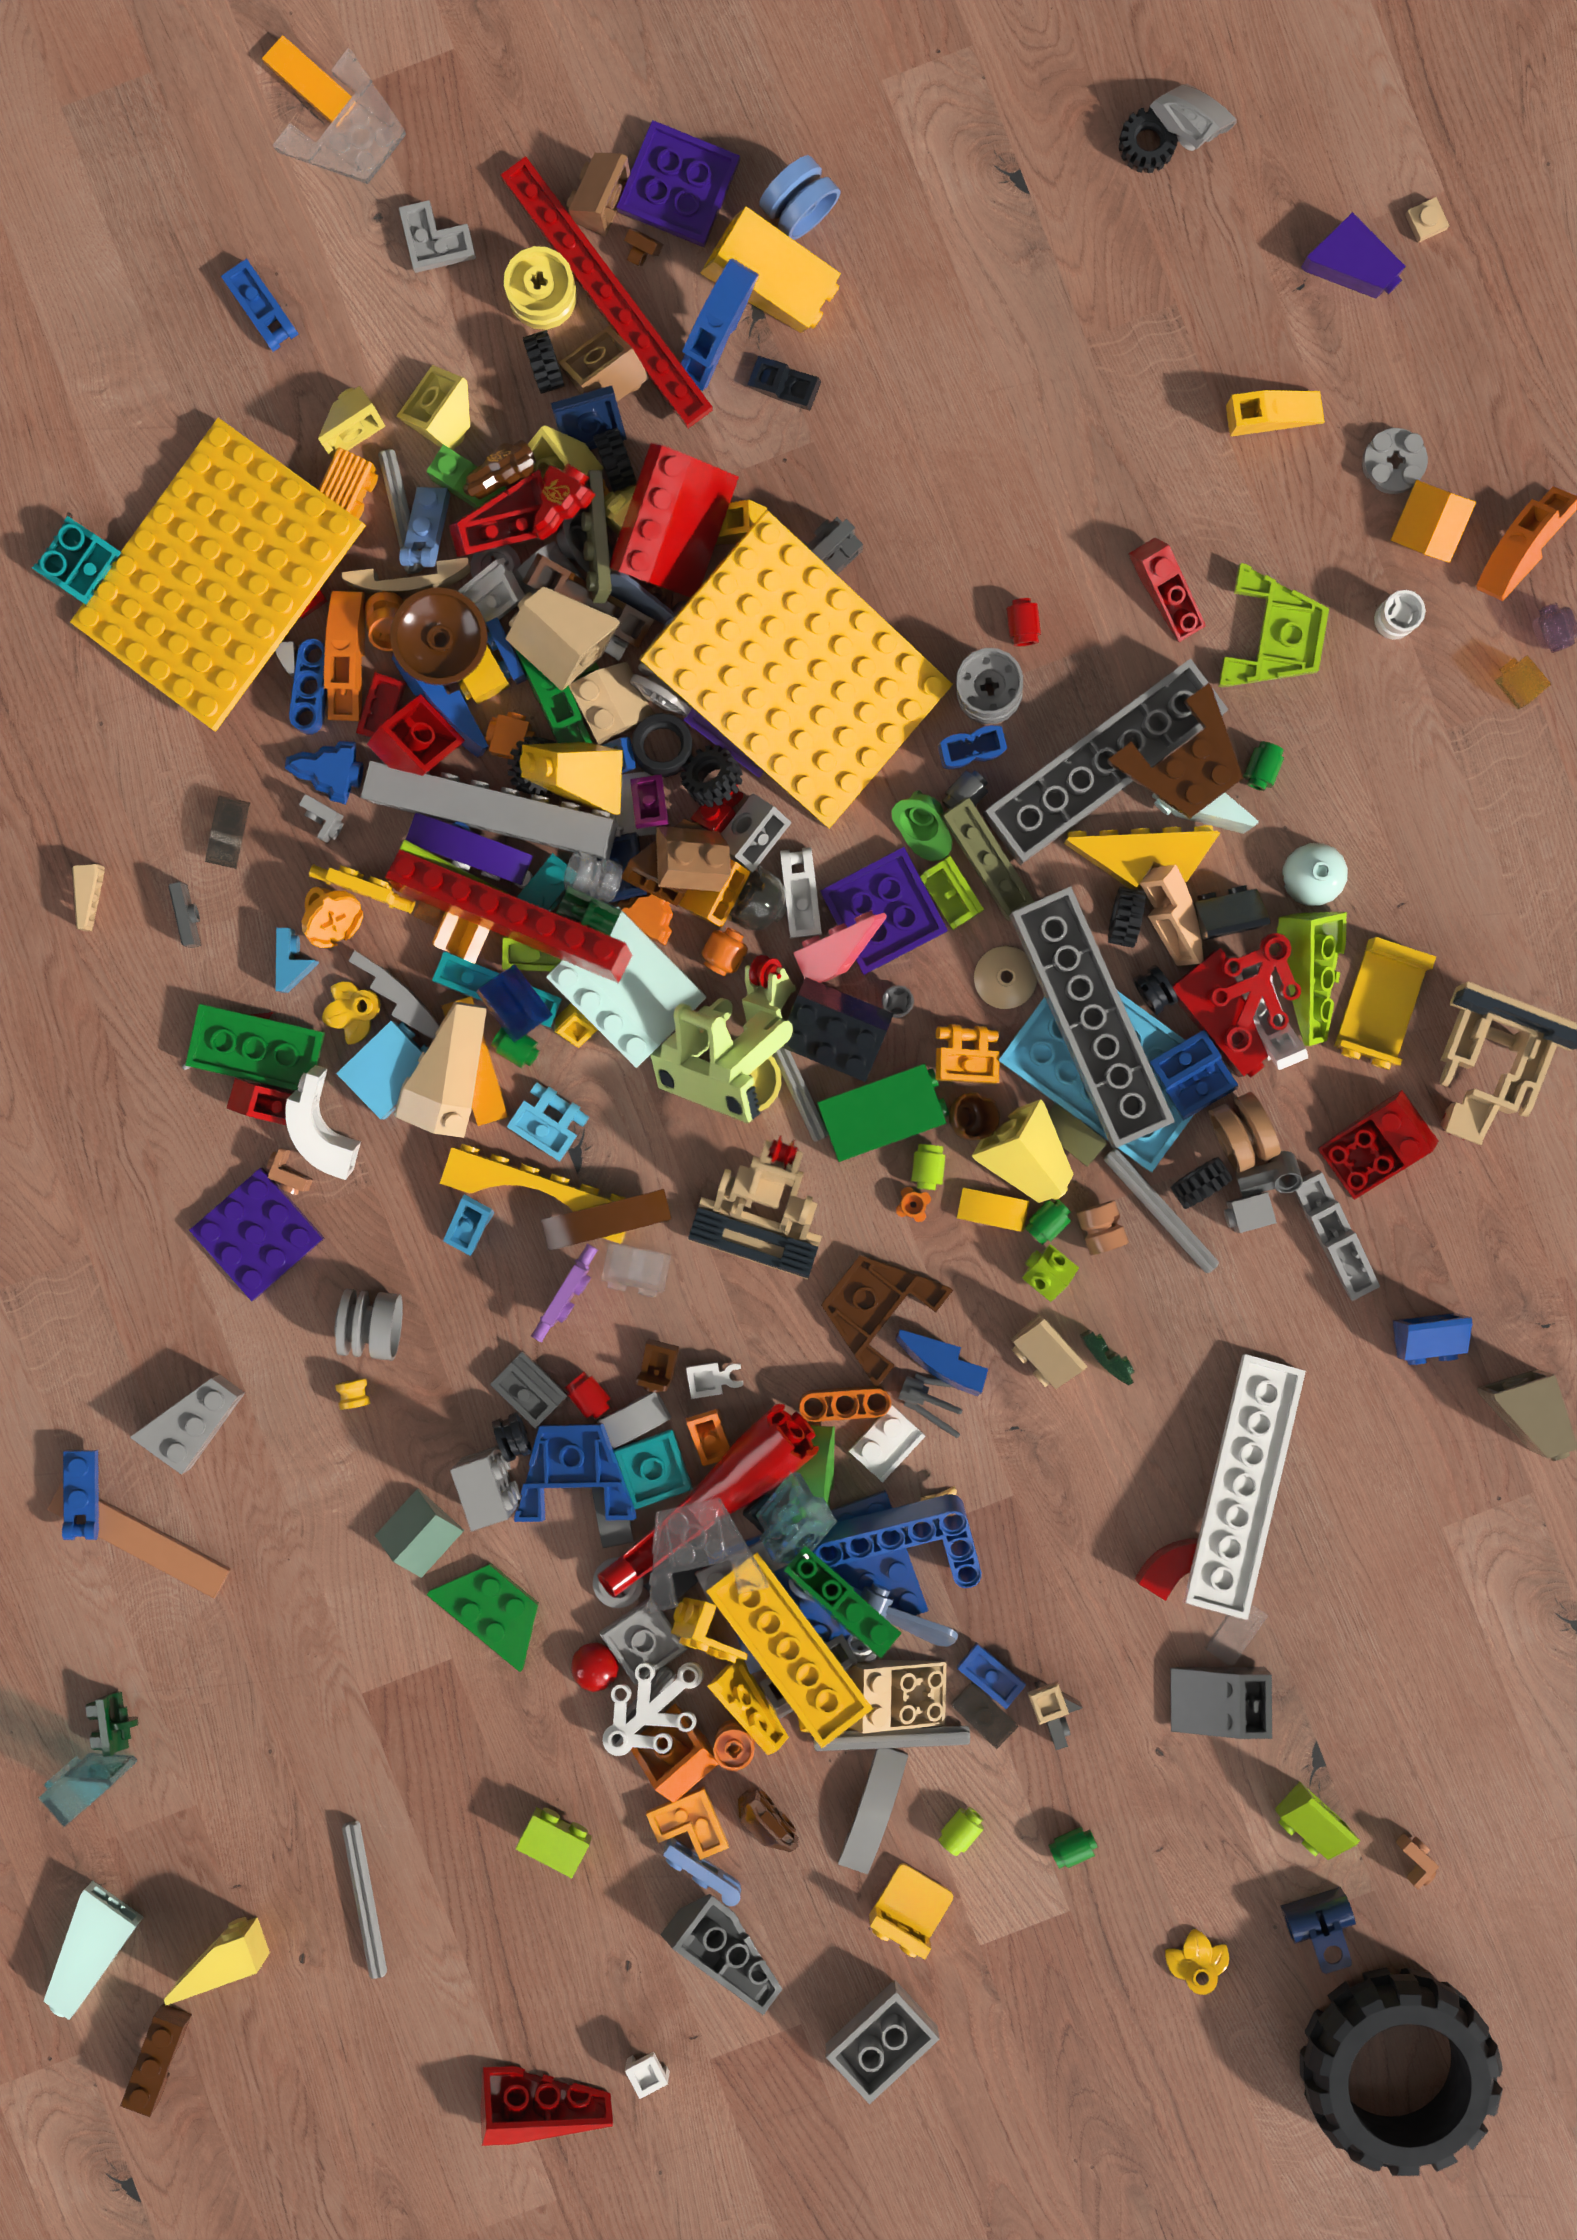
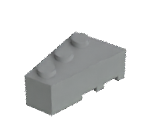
(190, 1425)

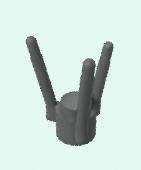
(916, 1392)

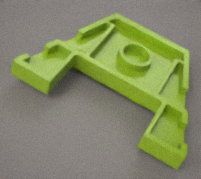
(1289, 634)

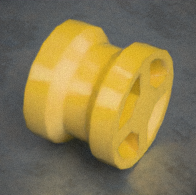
(352, 1394)

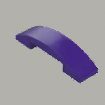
(469, 848)

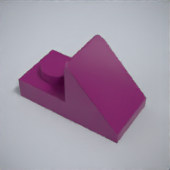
(649, 801)

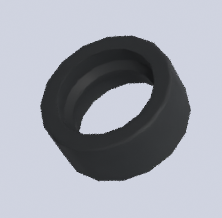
(656, 722)

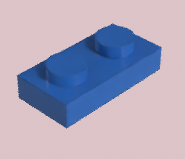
(510, 664)
(991, 1675)

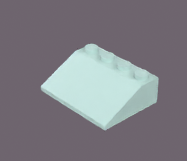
(641, 1007)

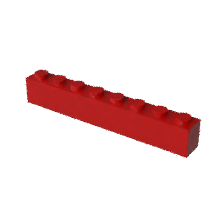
(509, 916)

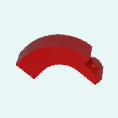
(1167, 1567)

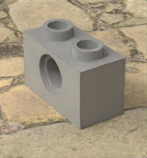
(754, 832)

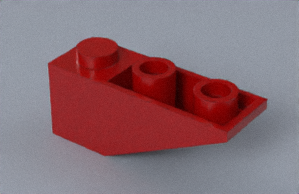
(1167, 587)

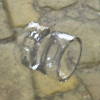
(593, 876)

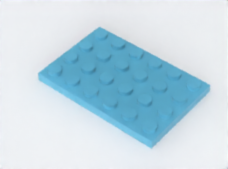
(1044, 1062)

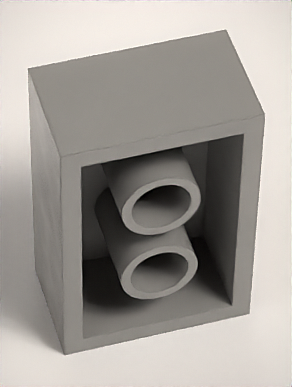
(485, 1488)
(882, 2041)

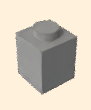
(1249, 1212)

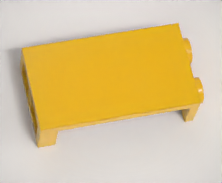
(1382, 1002)

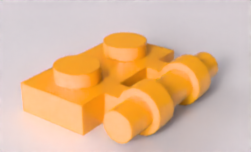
(967, 1064)

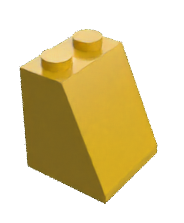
(577, 772)

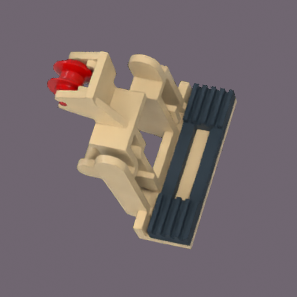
(1535, 1046)
(754, 1238)

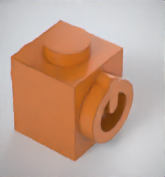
(506, 732)

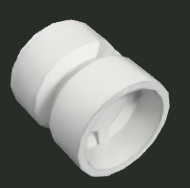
(1399, 614)

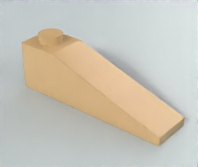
(443, 1084)

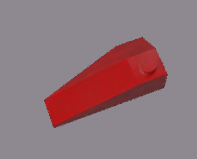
(532, 2107)

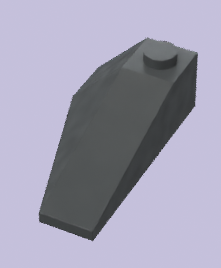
(718, 1945)

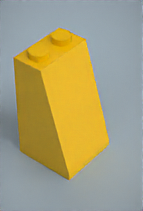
(790, 277)

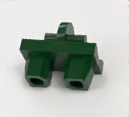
(588, 911)
(112, 1722)

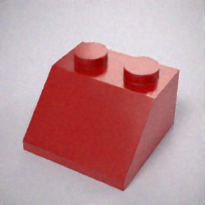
(415, 738)

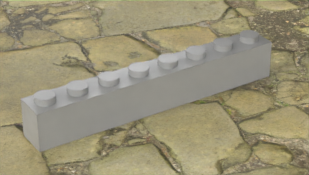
(491, 810)

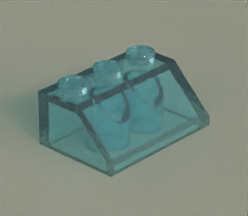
(82, 1783)

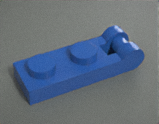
(259, 303)
(80, 1494)

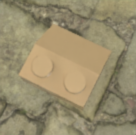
(610, 702)
(1047, 1352)

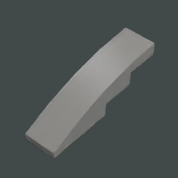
(408, 1007)
(1336, 1236)

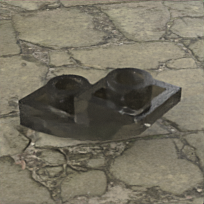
(227, 832)

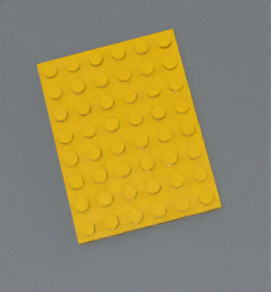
(217, 574)
(796, 670)

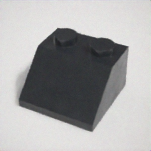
(1230, 913)

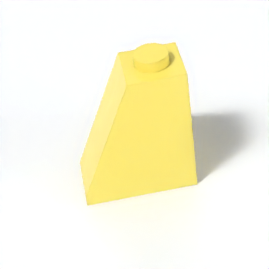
(1028, 1153)

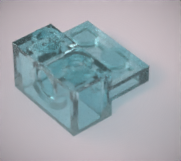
(793, 1520)

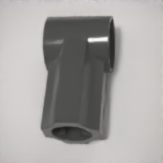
(1279, 1173)

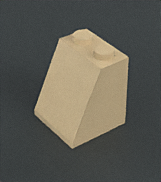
(560, 634)

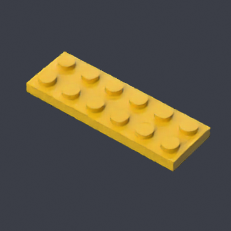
(792, 1655)

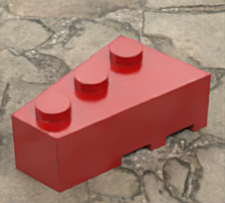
(500, 520)

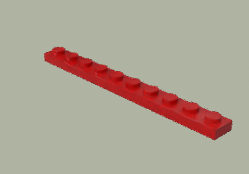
(606, 292)

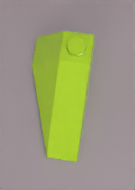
(1313, 959)

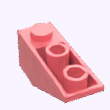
(835, 954)

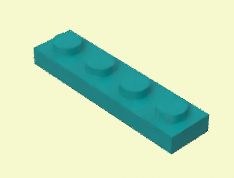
(469, 977)

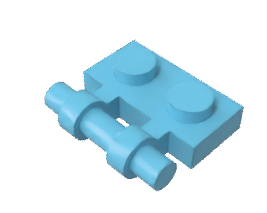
(543, 1130)

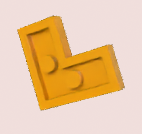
(691, 1814)

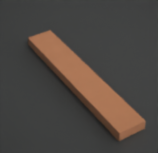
(153, 1547)

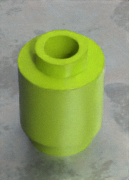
(928, 1166)
(961, 1831)

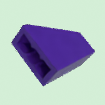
(1355, 260)

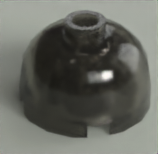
(759, 901)

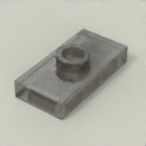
(984, 1715)

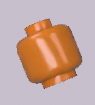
(724, 951)

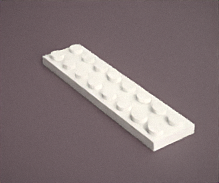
(1244, 1487)

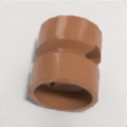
(1102, 1227)

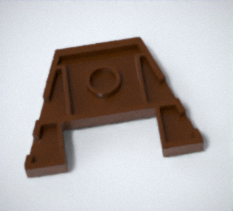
(1196, 770)
(866, 1301)

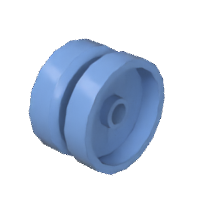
(799, 197)

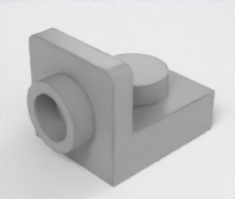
(320, 812)

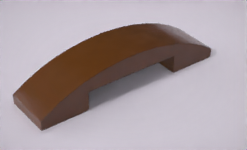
(606, 1219)

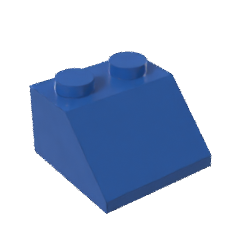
(1432, 1337)

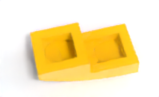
(993, 1209)

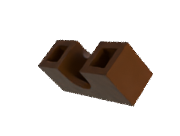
(155, 2059)

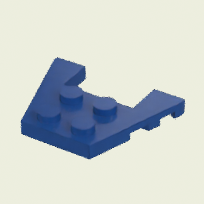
(573, 1459)

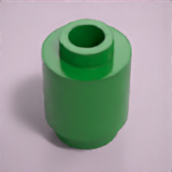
(1264, 766)
(518, 1053)
(1048, 1221)
(1073, 1847)

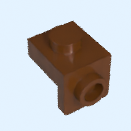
(657, 1366)

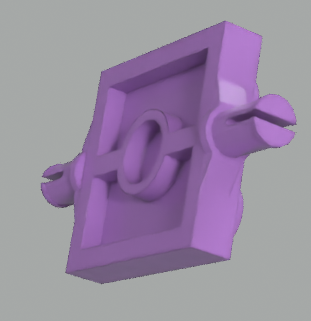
(573, 1284)

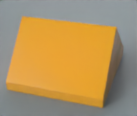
(1433, 521)

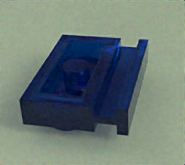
(514, 1003)

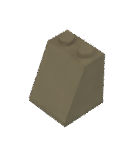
(1534, 1412)

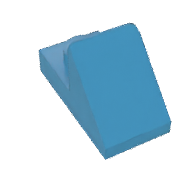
(288, 970)
(468, 1225)

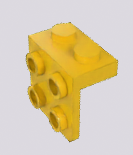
(691, 1625)
(910, 1910)

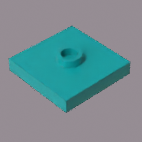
(653, 1469)

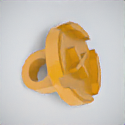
(330, 916)

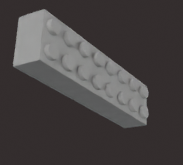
(1082, 777)
(1091, 1017)

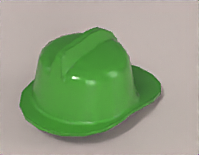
(922, 826)

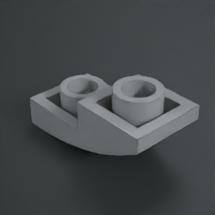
(635, 1419)

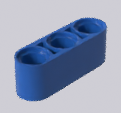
(312, 702)

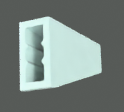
(91, 1944)

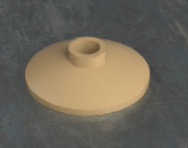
(993, 989)

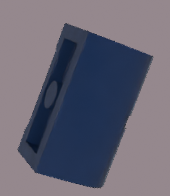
(1322, 1921)

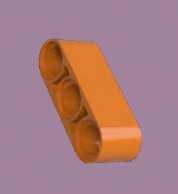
(859, 1410)

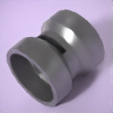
(900, 998)

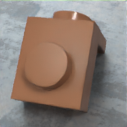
(290, 1180)
(1426, 1867)

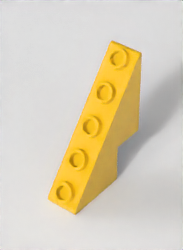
(1132, 855)

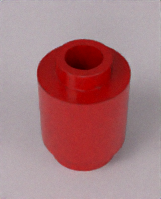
(1023, 622)
(588, 1396)

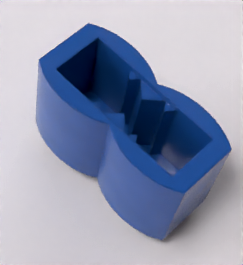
(980, 746)

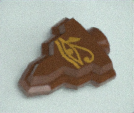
(500, 469)

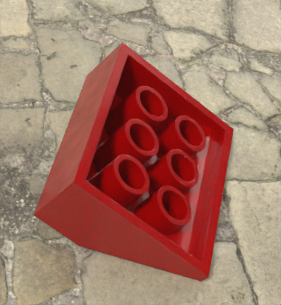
(673, 520)

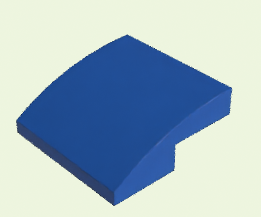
(1193, 1075)

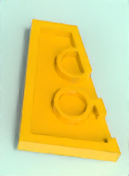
(748, 1705)

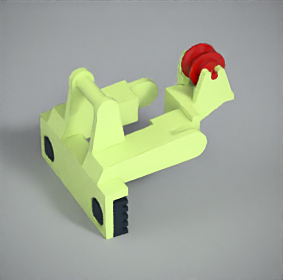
(724, 1080)

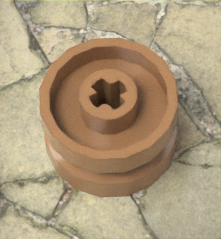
(1244, 1132)

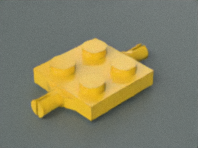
(352, 881)

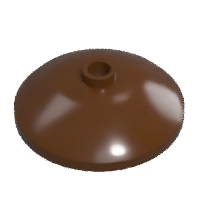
(422, 620)

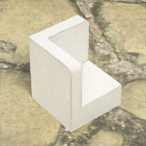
(646, 2074)

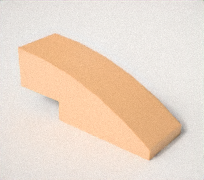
(1174, 914)

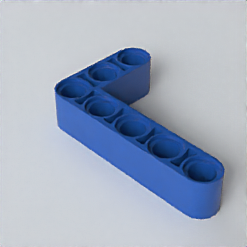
(907, 1534)

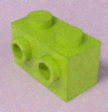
(554, 1841)

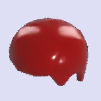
(594, 1667)

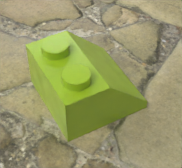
(1315, 1822)

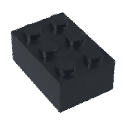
(837, 1029)

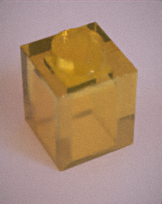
(1522, 681)

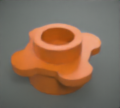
(909, 1196)

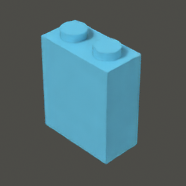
(382, 1067)

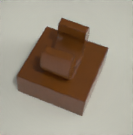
(642, 246)

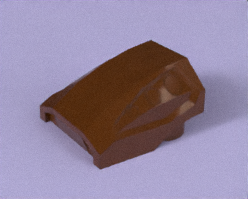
(764, 1824)

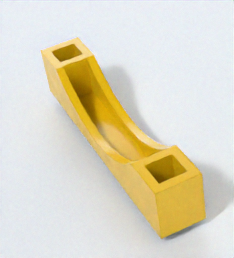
(473, 1172)

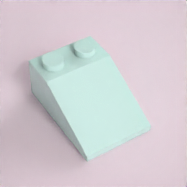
(1221, 813)

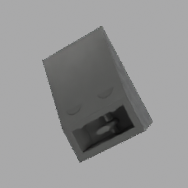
(1222, 1701)

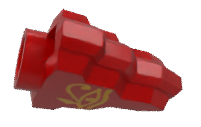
(561, 499)

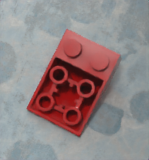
(1379, 1145)

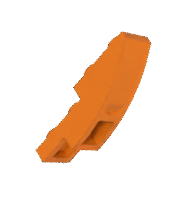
(1523, 541)
(344, 655)

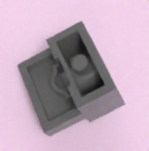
(835, 539)

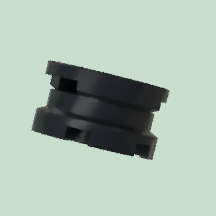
(1155, 989)
(511, 1437)

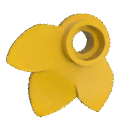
(347, 1013)
(1196, 1958)

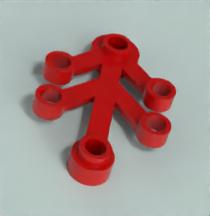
(1259, 987)

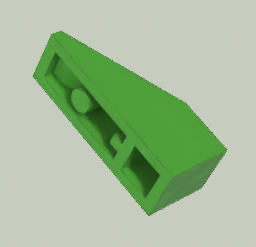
(450, 472)

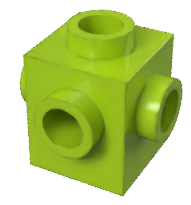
(1049, 1272)

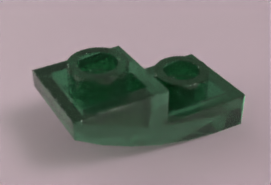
(1113, 1363)

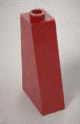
(1193, 998)

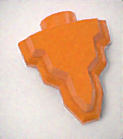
(650, 915)

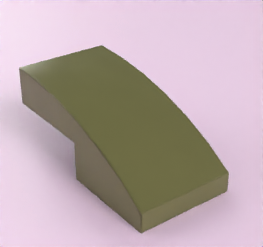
(1076, 1135)

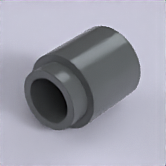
(967, 785)

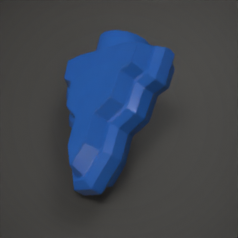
(329, 769)

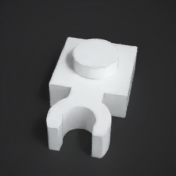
(708, 1380)

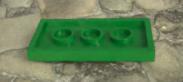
(252, 1047)

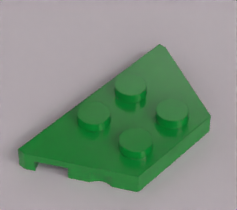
(492, 1610)

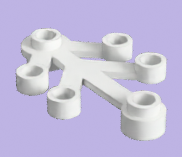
(648, 1711)

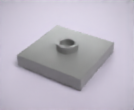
(642, 1639)

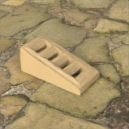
(87, 888)

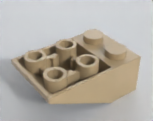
(901, 1694)

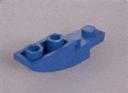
(717, 321)

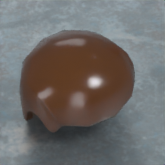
(974, 1116)

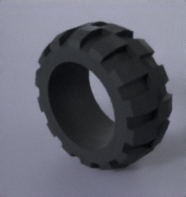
(1443, 2124)

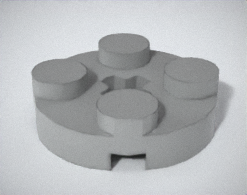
(1408, 447)

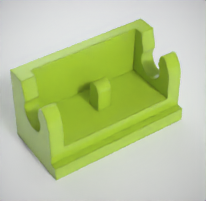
(951, 893)

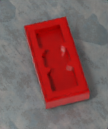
(381, 703)

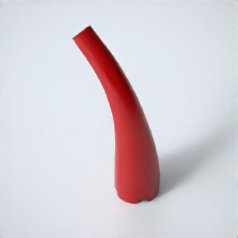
(749, 1469)

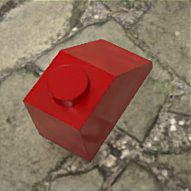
(258, 1101)

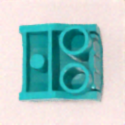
(82, 562)

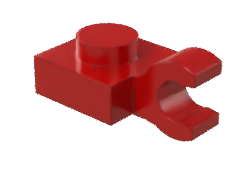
(717, 817)

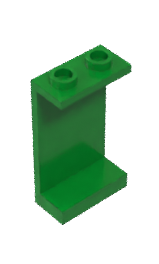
(883, 1112)

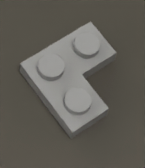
(431, 247)

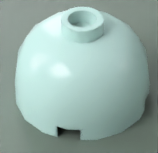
(1315, 874)

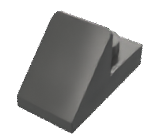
(1058, 1727)

